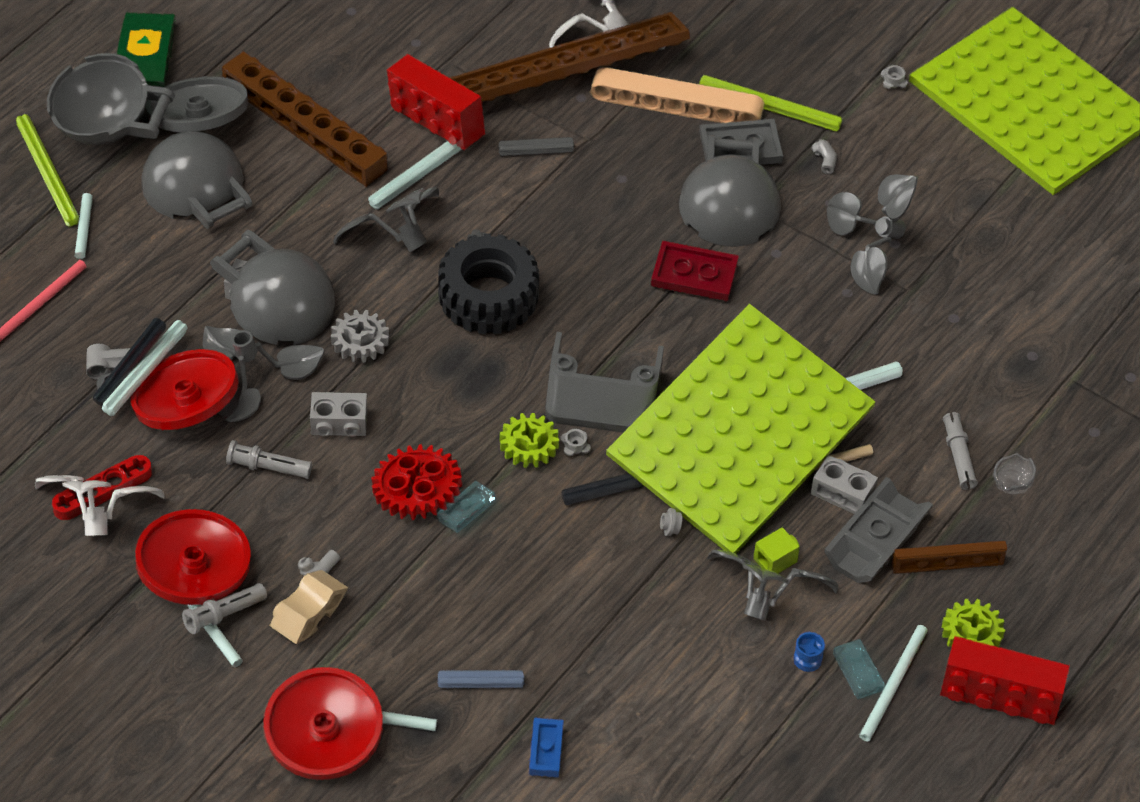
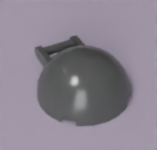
(105, 101)
(194, 175)
(730, 196)
(277, 292)

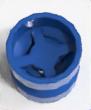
(809, 651)

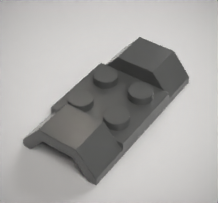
(874, 532)

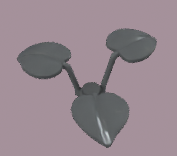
(895, 194)
(410, 232)
(295, 364)
(759, 600)

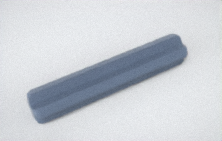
(480, 679)

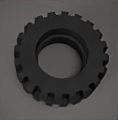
(488, 258)

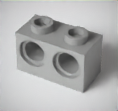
(338, 414)
(839, 483)

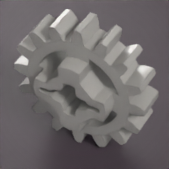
(359, 336)

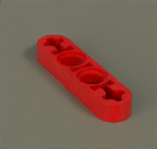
(104, 493)

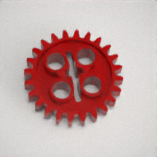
(416, 482)

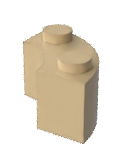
(300, 612)

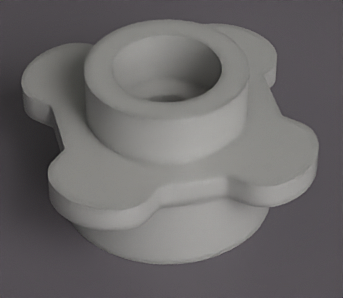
(894, 77)
(575, 436)

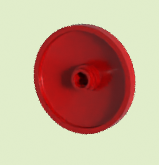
(185, 389)
(192, 556)
(323, 723)

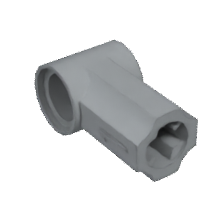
(102, 359)

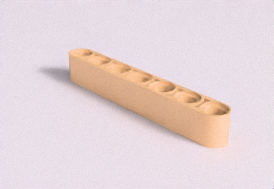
(675, 97)

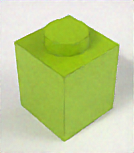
(777, 551)

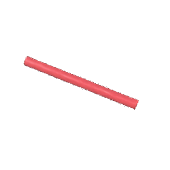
(41, 299)

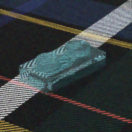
(467, 506)
(858, 669)

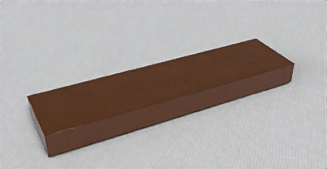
(949, 557)

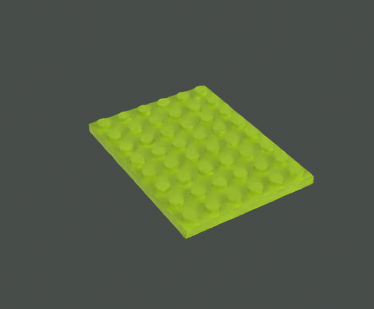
(1031, 100)
(740, 429)

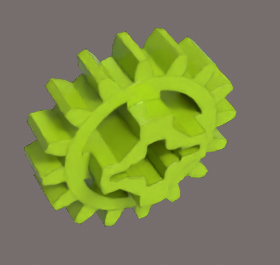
(529, 440)
(973, 623)

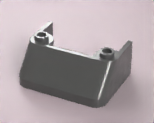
(598, 400)

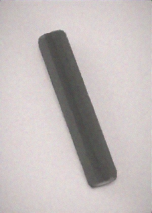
(536, 146)

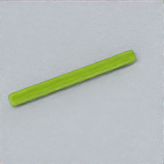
(781, 106)
(47, 170)

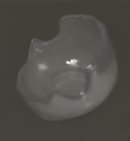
(1014, 474)

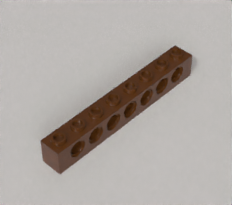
(307, 119)

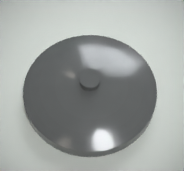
(202, 104)

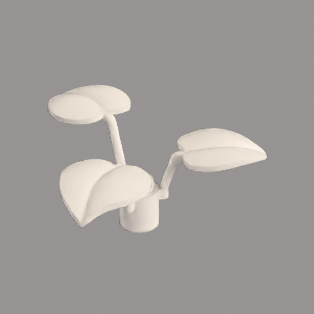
(612, 21)
(94, 517)

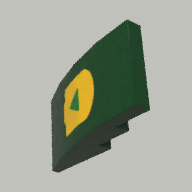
(148, 43)

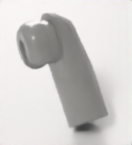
(824, 148)
(306, 564)

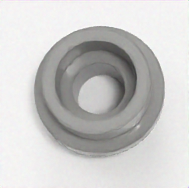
(671, 522)

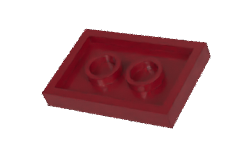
(694, 270)

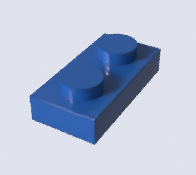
(546, 747)

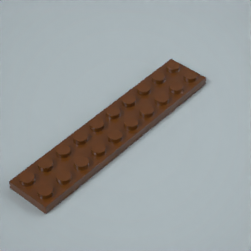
(575, 57)

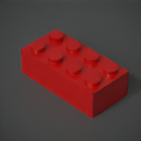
(436, 102)
(1004, 680)

